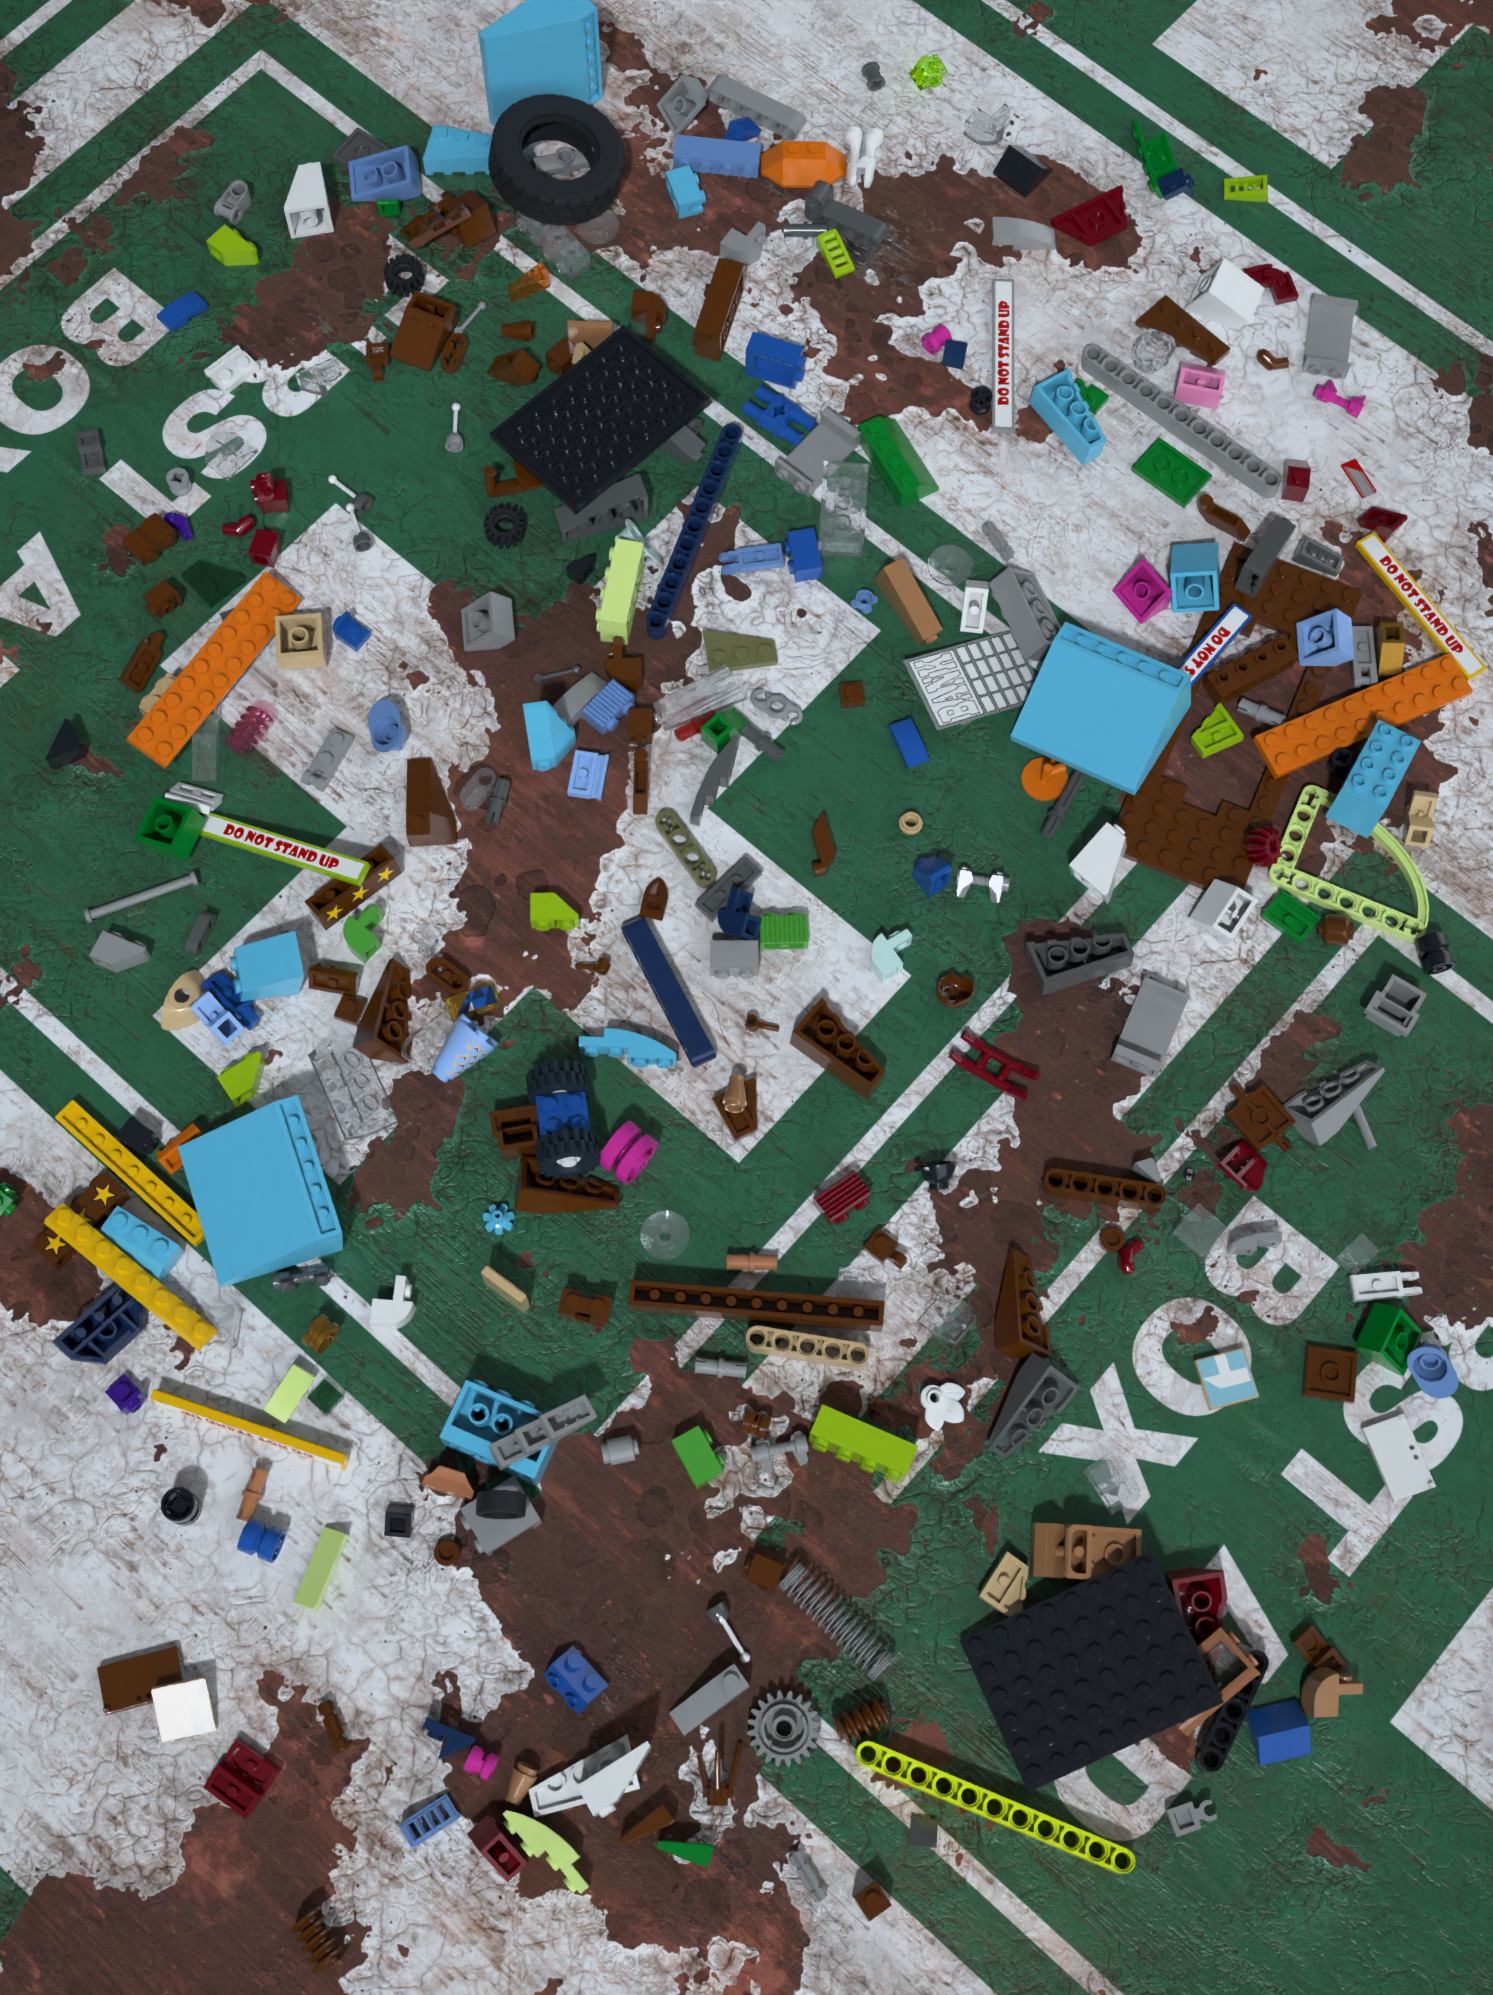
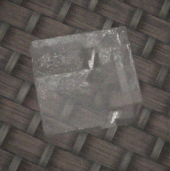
(1357, 1254)

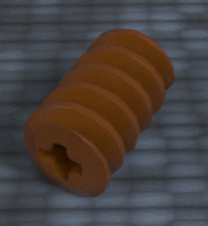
(861, 1720)
(316, 1940)

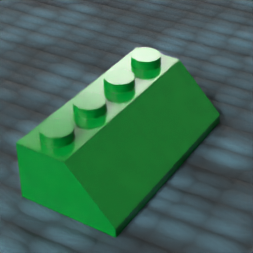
(896, 460)

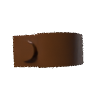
(648, 309)
(624, 670)

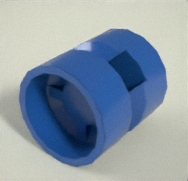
(261, 1540)

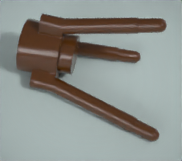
(716, 1792)

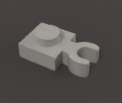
(1186, 1818)

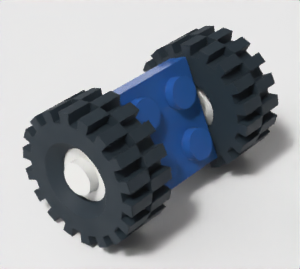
(565, 1139)

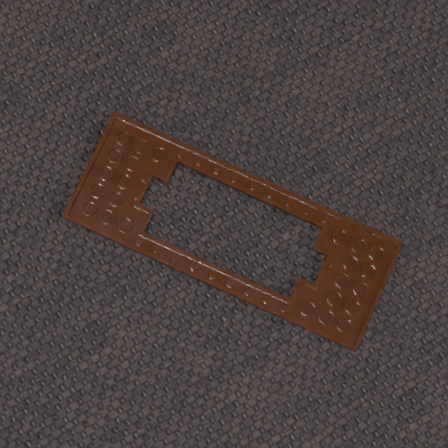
(1188, 840)

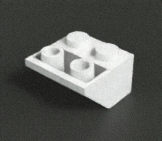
(1223, 910)

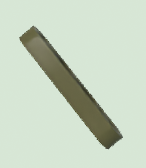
(688, 847)

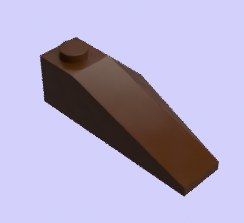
(386, 1017)
(1018, 1316)

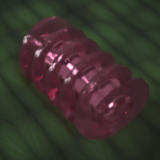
(246, 730)

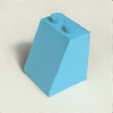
(1195, 577)
(267, 968)

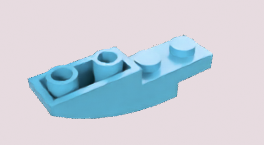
(638, 1048)

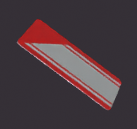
(1358, 478)

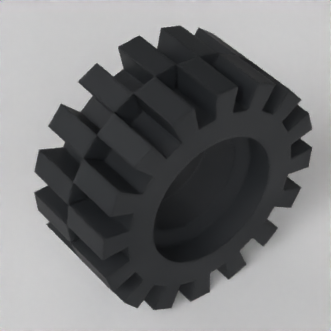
(404, 265)
(502, 515)

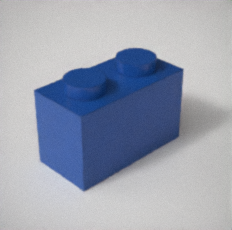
(804, 555)

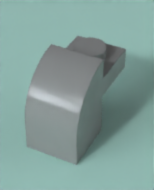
(744, 248)

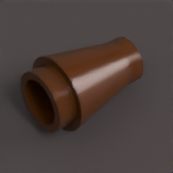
(519, 330)

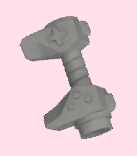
(997, 883)
(764, 1452)

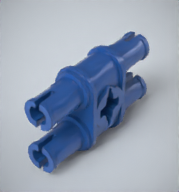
(785, 412)

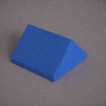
(1279, 1732)

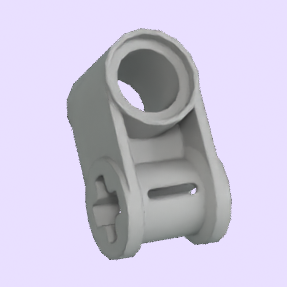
(233, 202)

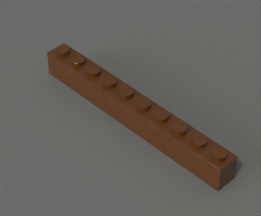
(756, 1306)

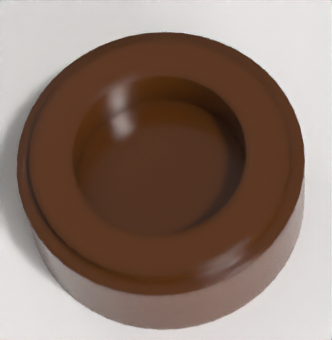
(1111, 1239)
(447, 1553)

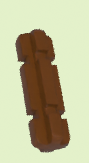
(333, 1726)

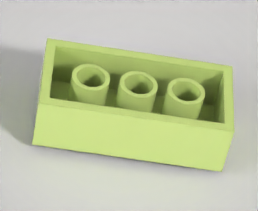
(621, 590)

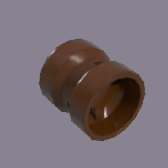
(755, 1424)

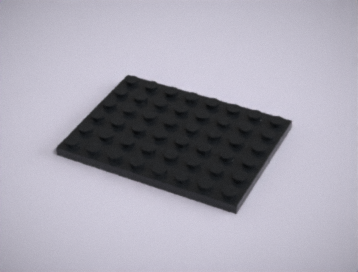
(600, 419)
(1090, 1671)

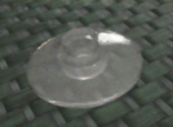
(606, 222)
(952, 557)
(658, 1224)

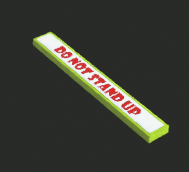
(285, 849)

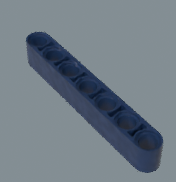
(668, 992)

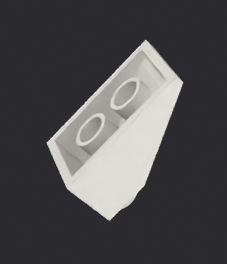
(610, 1783)

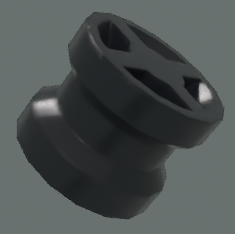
(983, 395)

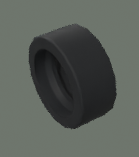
(501, 1504)

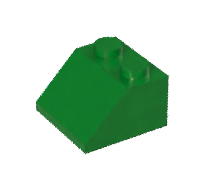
(1389, 1337)

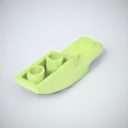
(539, 1839)

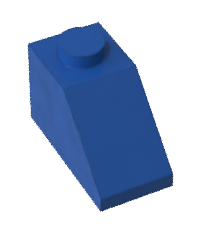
(931, 875)

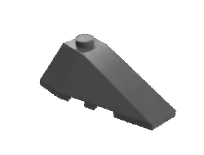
(1032, 1399)

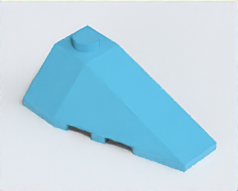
(547, 735)

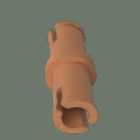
(751, 1261)
(252, 1494)

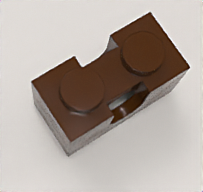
(598, 1308)

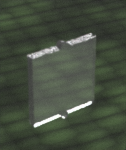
(1202, 1232)

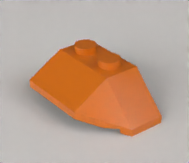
(803, 163)

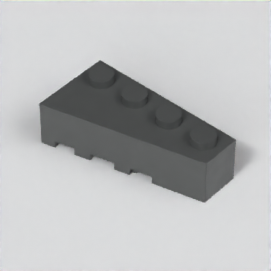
(1078, 960)

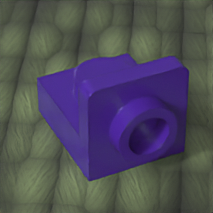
(126, 1395)

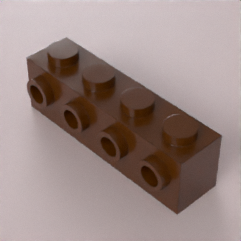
(1250, 669)

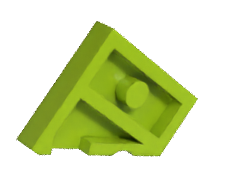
(1216, 733)

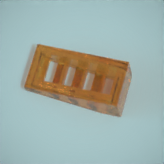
(529, 283)

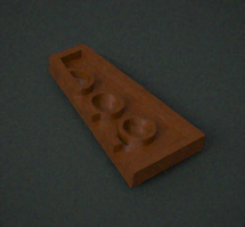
(1185, 329)

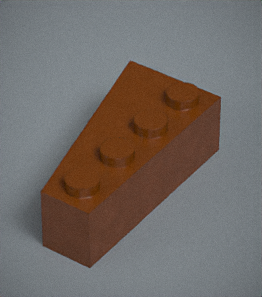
(837, 1051)

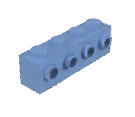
(717, 156)

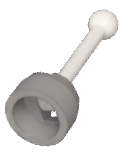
(454, 441)

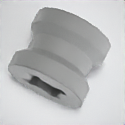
(177, 487)

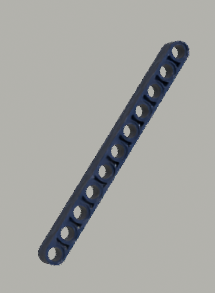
(691, 539)

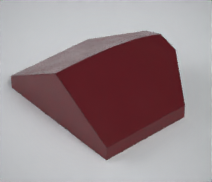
(1244, 1167)

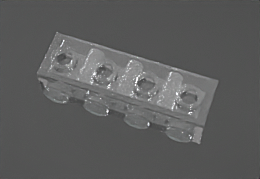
(557, 245)

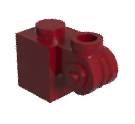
(270, 494)

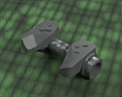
(288, 1282)

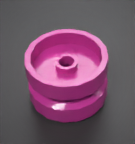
(628, 1152)

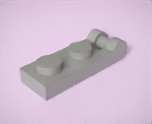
(1364, 657)
(327, 759)

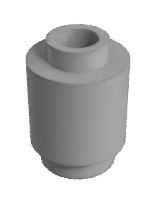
(619, 1450)

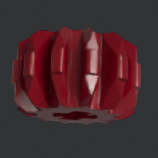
(1263, 846)

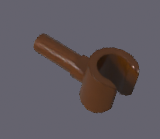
(601, 967)
(759, 1025)

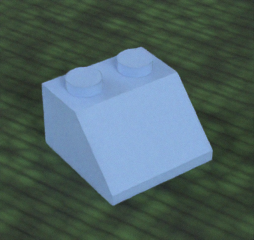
(1325, 639)

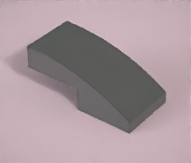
(91, 452)

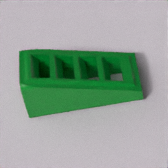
(693, 1852)

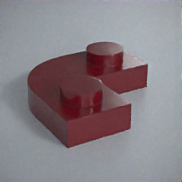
(1280, 283)

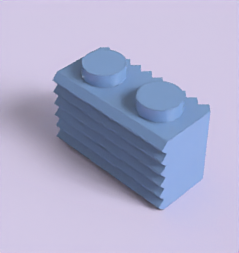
(608, 707)

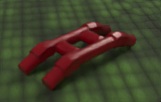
(987, 1053)

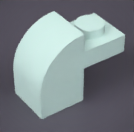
(883, 954)

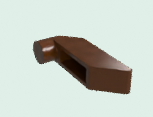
(1222, 518)
(640, 782)
(824, 847)

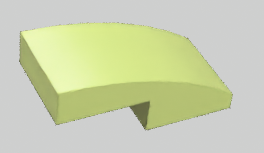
(289, 1393)

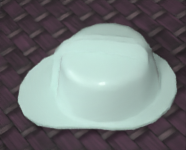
(632, 533)

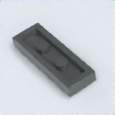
(740, 876)

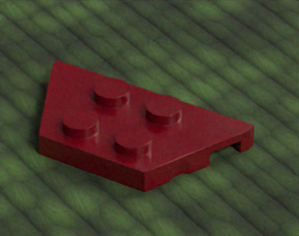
(1095, 219)

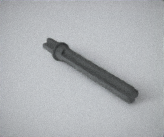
(1058, 813)

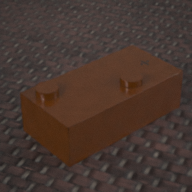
(719, 309)

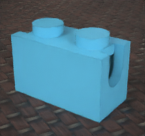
(684, 191)

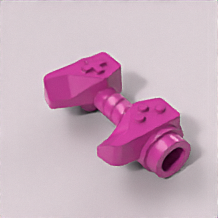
(1328, 394)

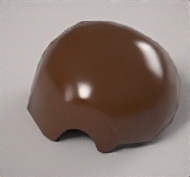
(955, 990)

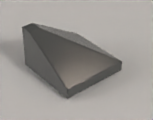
(923, 1832)

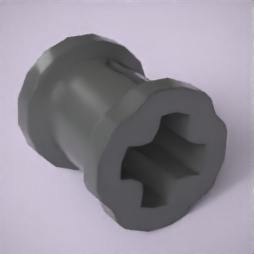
(873, 76)

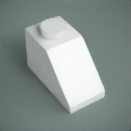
(974, 606)

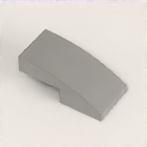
(1248, 1244)

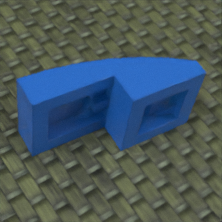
(179, 311)
(909, 742)

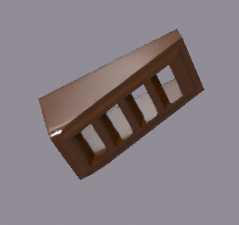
(654, 1821)

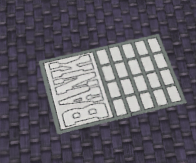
(972, 679)

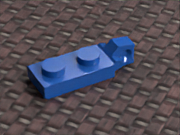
(223, 991)

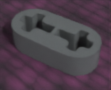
(200, 933)

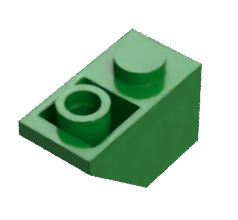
(722, 728)

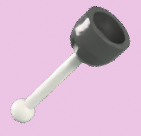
(361, 501)
(361, 540)
(719, 1615)

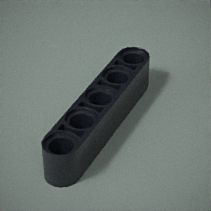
(1229, 1725)

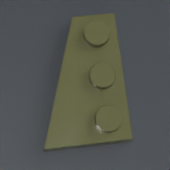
(738, 651)

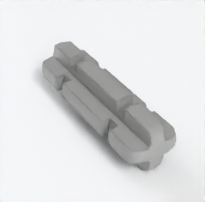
(997, 541)
(807, 1876)

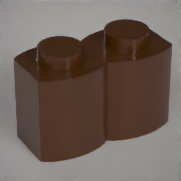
(150, 539)

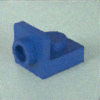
(742, 130)
(350, 631)

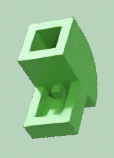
(359, 936)

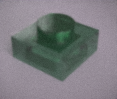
(325, 1397)

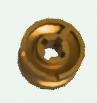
(320, 1334)

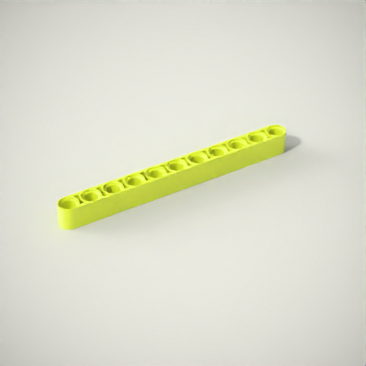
(1007, 1808)

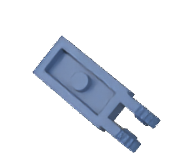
(752, 559)

